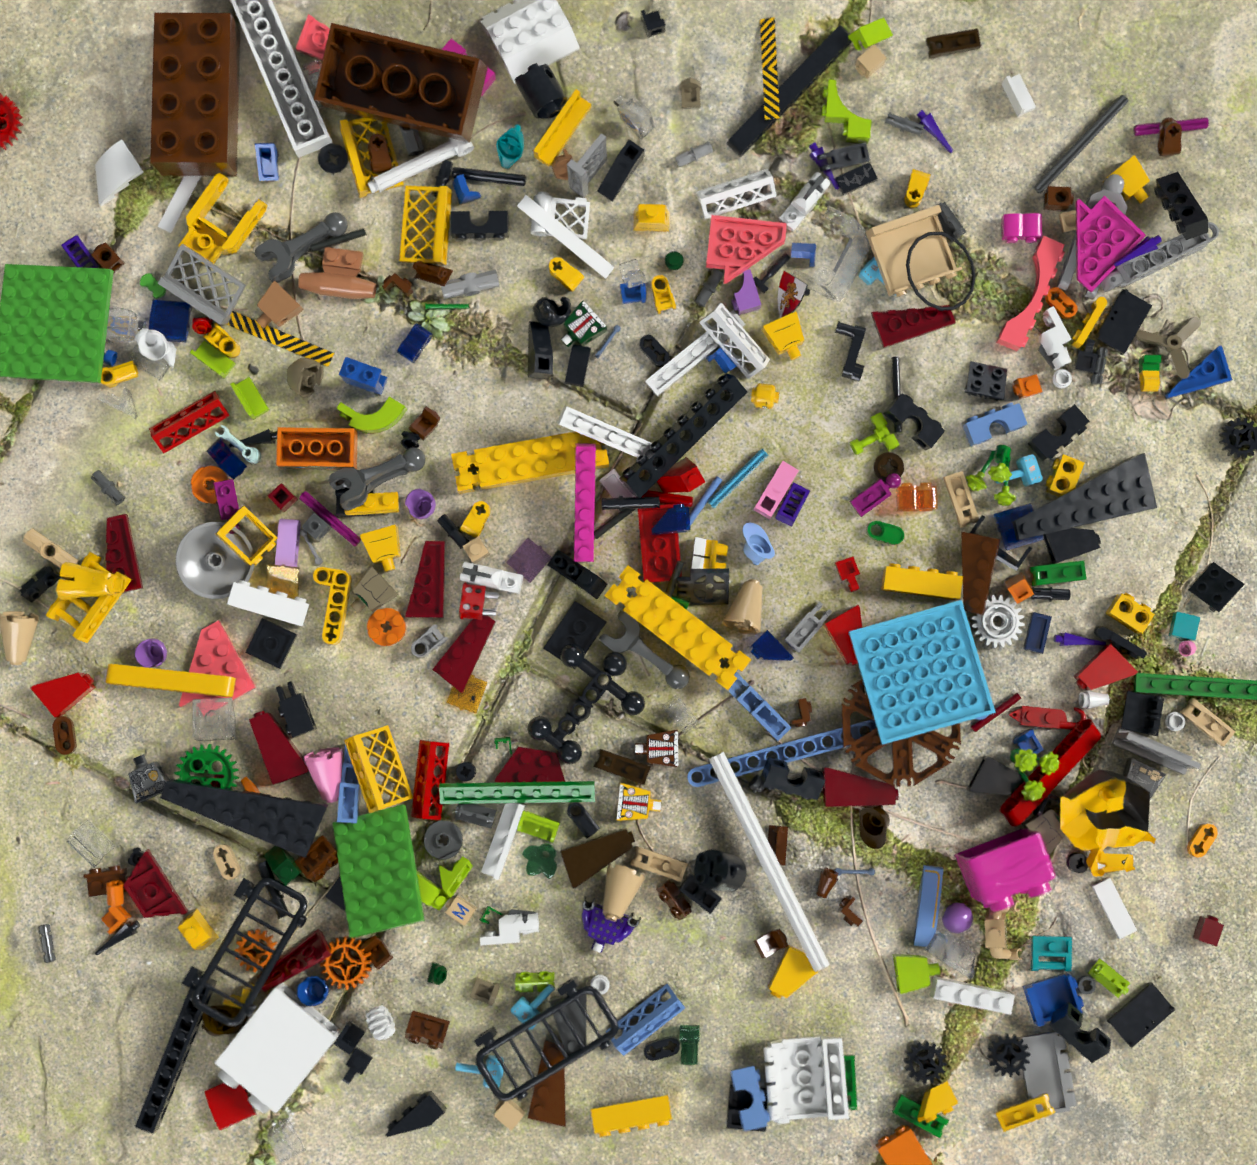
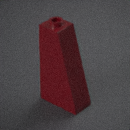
(278, 751)
(855, 790)

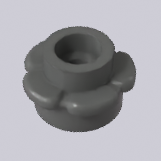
(756, 784)

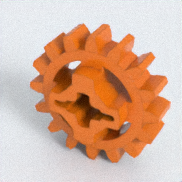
(246, 950)

